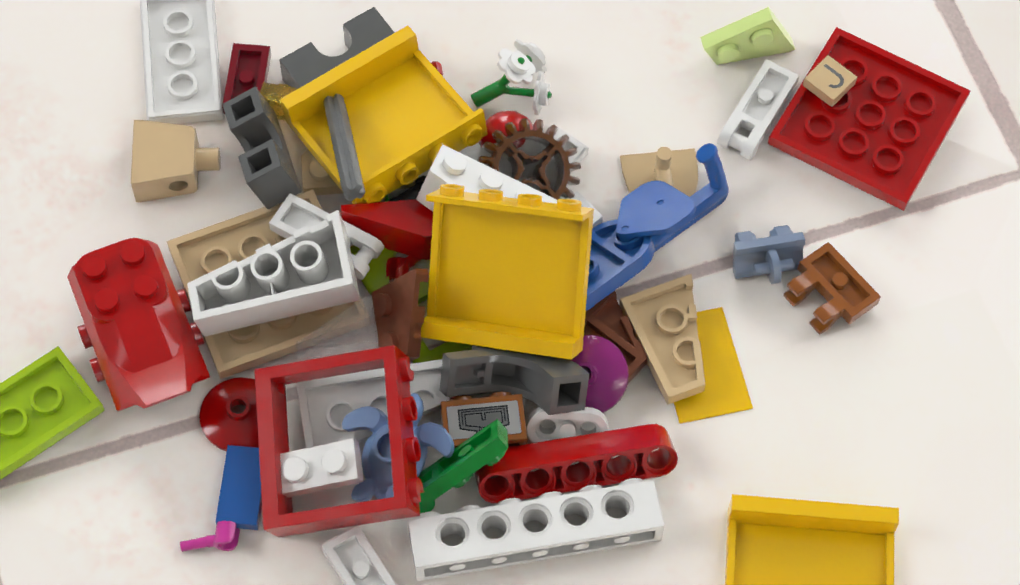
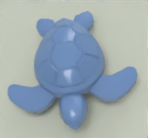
(377, 454)

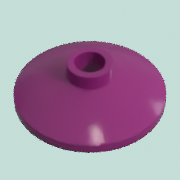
(608, 372)

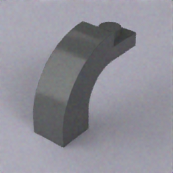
(548, 381)

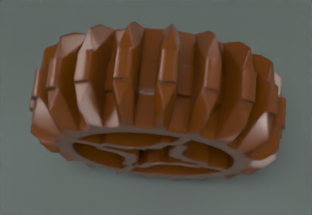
(516, 156)

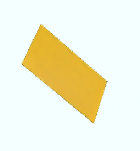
(724, 381)

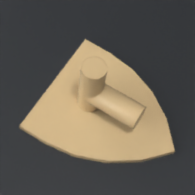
(674, 167)

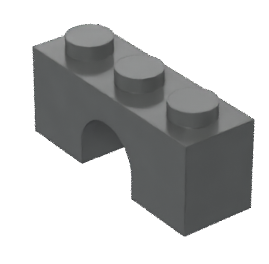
(359, 34)
(266, 155)

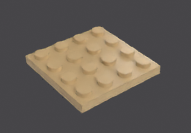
(237, 240)

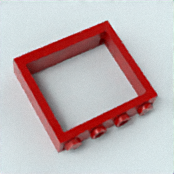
(274, 440)

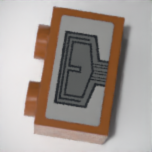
(467, 416)

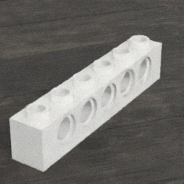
(520, 546)

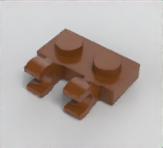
(837, 282)

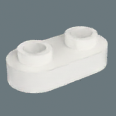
(565, 424)

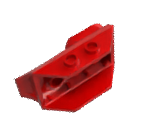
(136, 324)

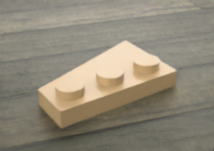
(668, 332)

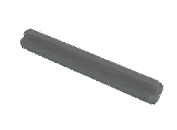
(344, 147)

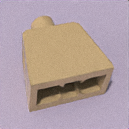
(168, 160)

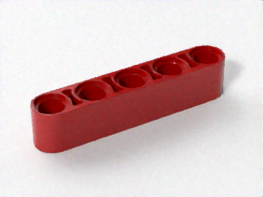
(595, 463)

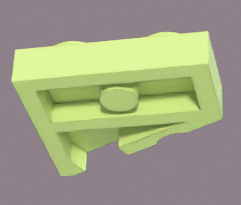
(748, 38)

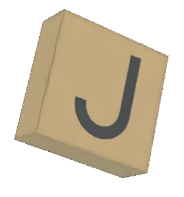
(829, 81)

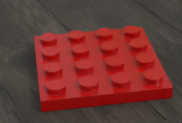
(881, 129)

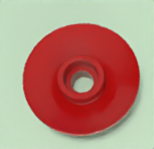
(221, 424)

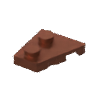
(398, 312)

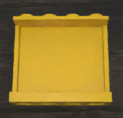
(395, 111)
(508, 271)
(808, 542)

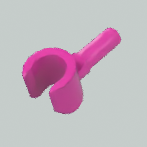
(225, 538)

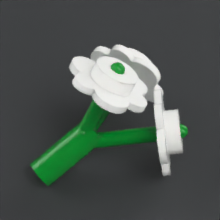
(518, 67)

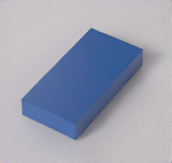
(241, 488)

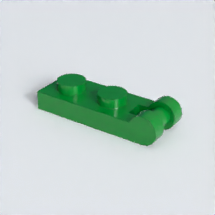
(479, 450)

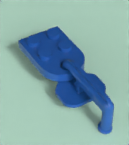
(646, 223)

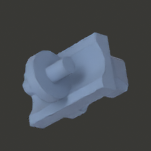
(767, 255)

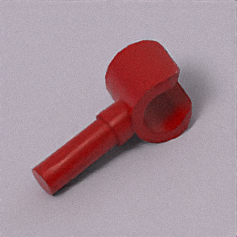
(399, 266)

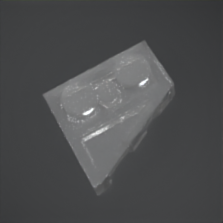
(344, 333)

